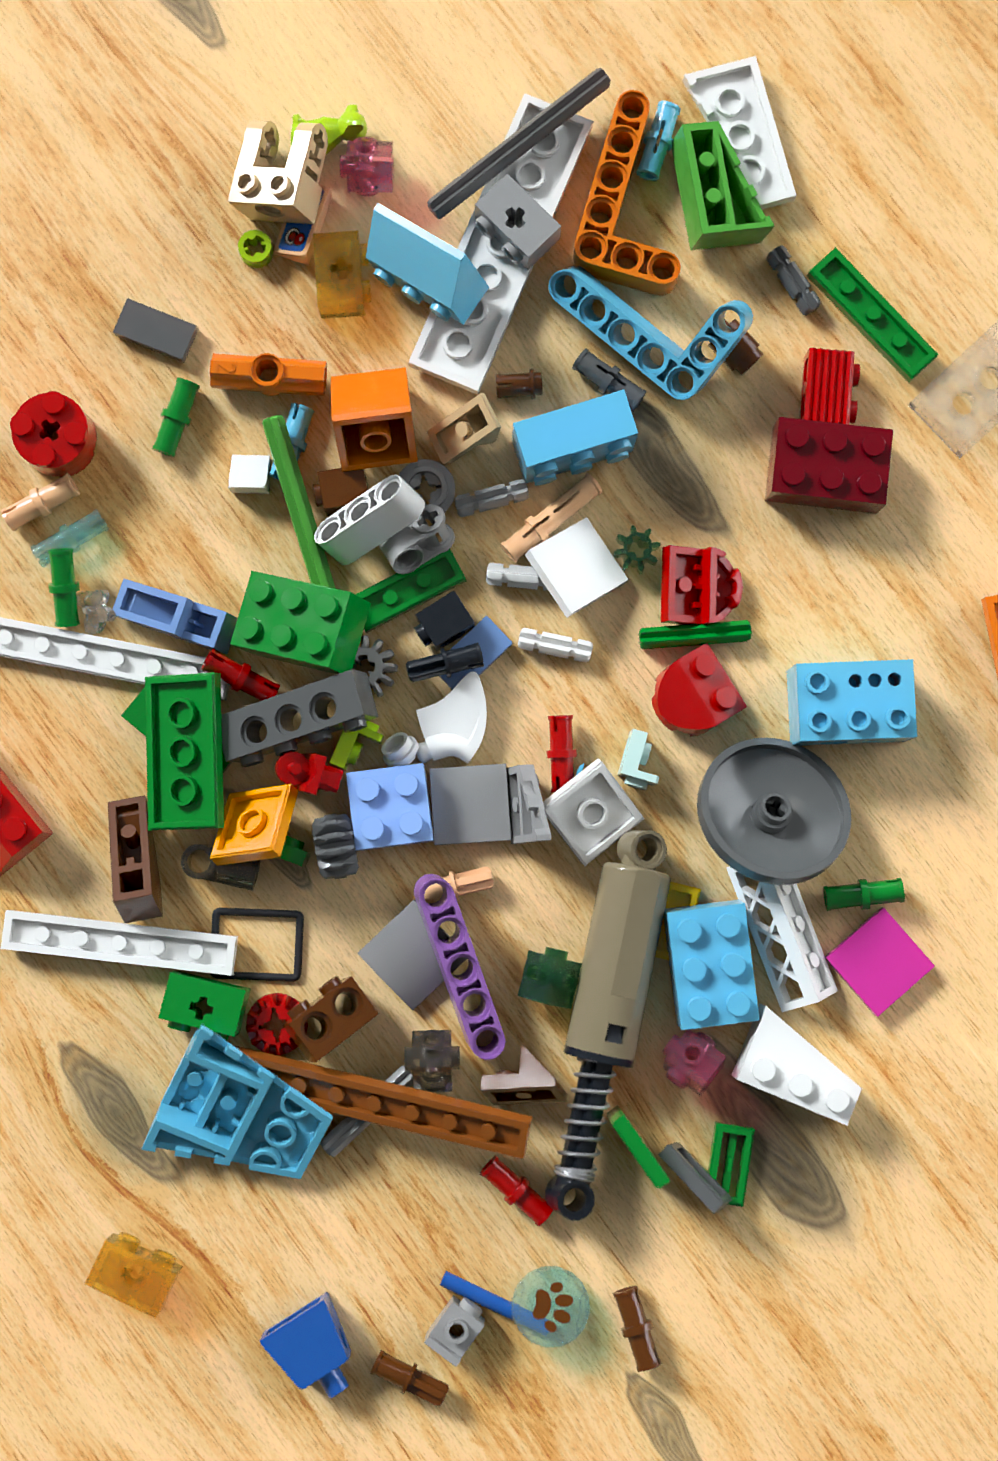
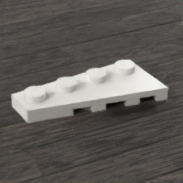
(740, 103)

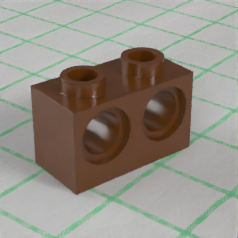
(334, 1026)

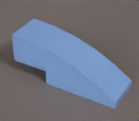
(175, 616)

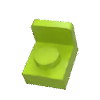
(348, 747)

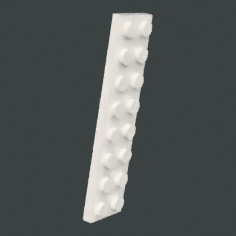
(466, 351)

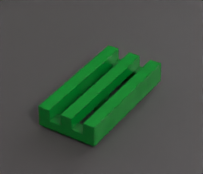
(733, 1130)

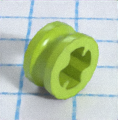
(252, 238)

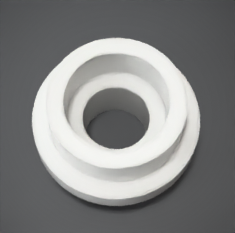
(399, 749)

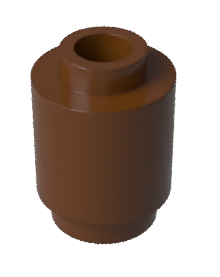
(744, 354)

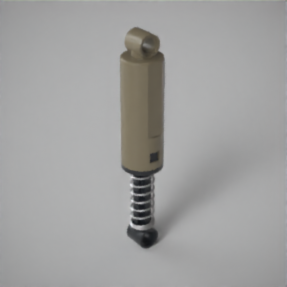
(609, 1005)

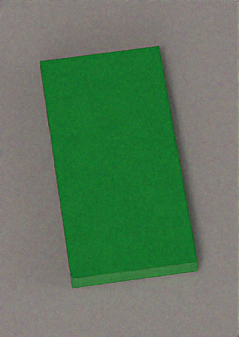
(184, 751)

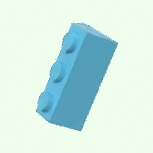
(423, 266)

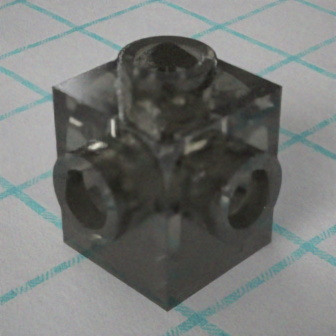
(432, 1060)

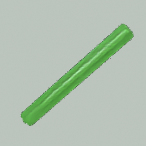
(297, 500)

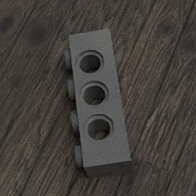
(242, 726)

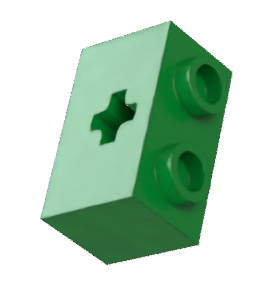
(186, 989)

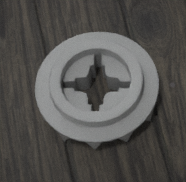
(437, 476)

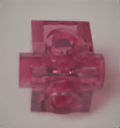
(368, 166)
(697, 1073)

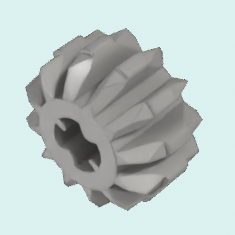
(378, 661)

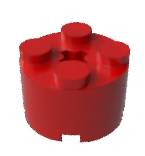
(36, 423)

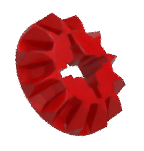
(262, 1012)

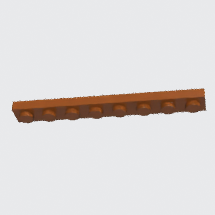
(402, 1106)

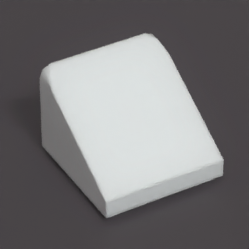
(249, 474)

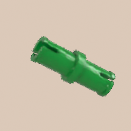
(175, 417)
(64, 587)
(863, 894)

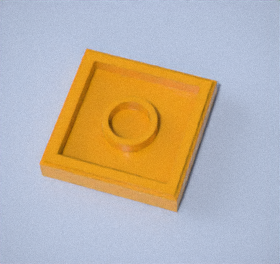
(254, 825)

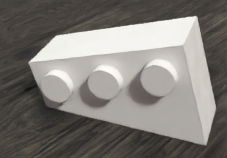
(792, 1069)

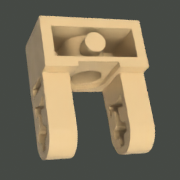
(279, 193)

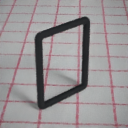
(264, 913)

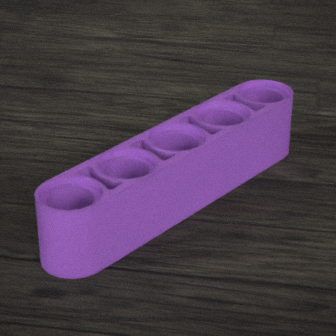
(470, 981)

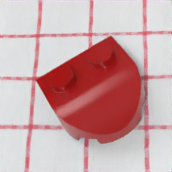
(698, 585)
(695, 693)

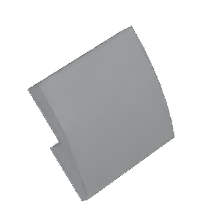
(405, 957)

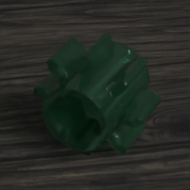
(643, 541)

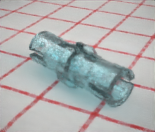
(71, 536)

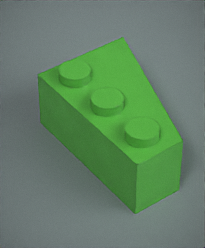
(714, 194)

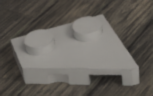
(526, 806)

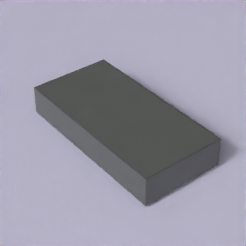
(155, 330)
(695, 1176)

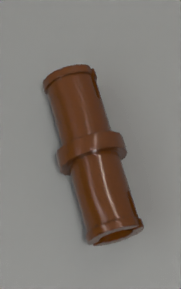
(637, 1328)

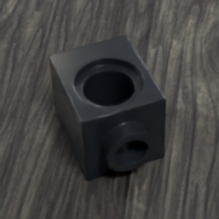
(443, 621)

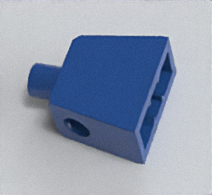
(311, 1346)

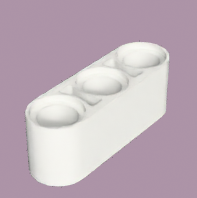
(369, 520)

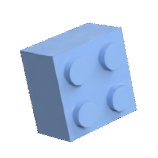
(390, 807)

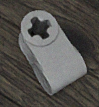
(418, 541)

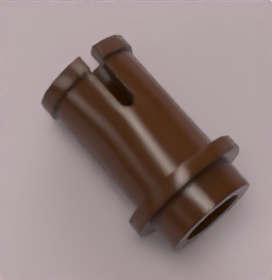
(522, 384)

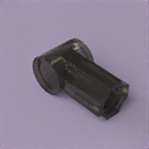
(238, 875)

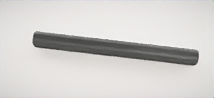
(519, 143)

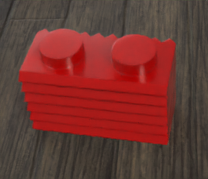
(828, 386)

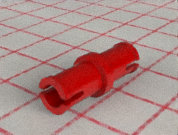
(240, 676)
(561, 750)
(516, 1190)

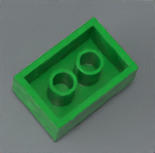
(300, 623)

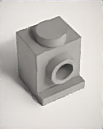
(455, 1312)

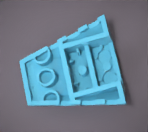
(235, 1112)

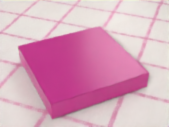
(879, 961)

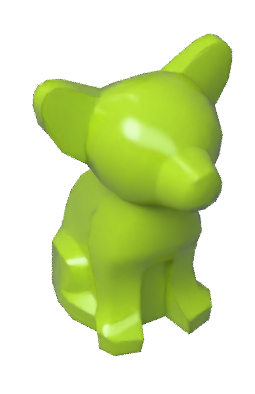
(348, 127)

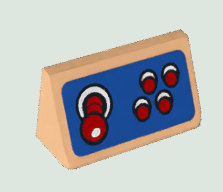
(296, 239)

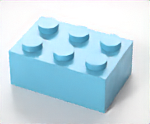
(574, 438)
(711, 964)

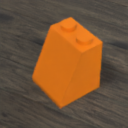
(373, 419)

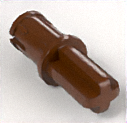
(410, 1379)

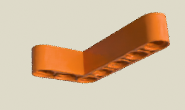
(610, 202)

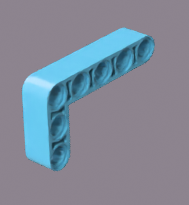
(648, 336)

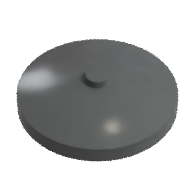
(773, 811)

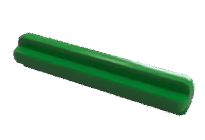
(695, 634)

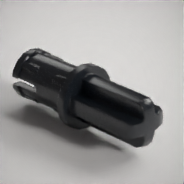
(446, 663)

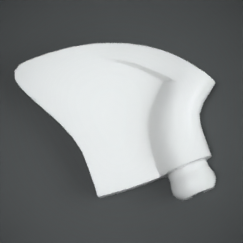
(454, 723)

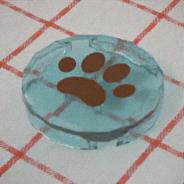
(550, 1306)

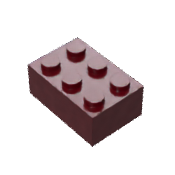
(829, 465)

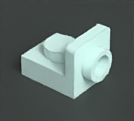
(636, 753)

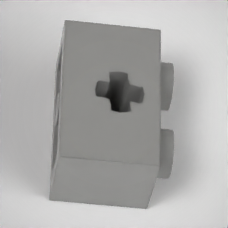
(508, 203)

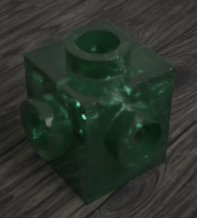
(550, 978)

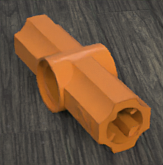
(244, 373)

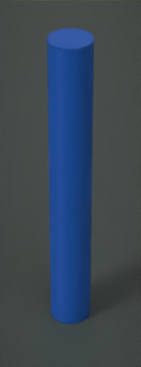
(476, 1294)

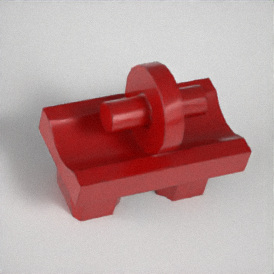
(307, 772)

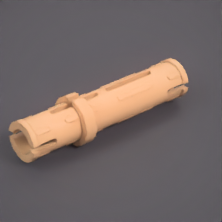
(539, 527)

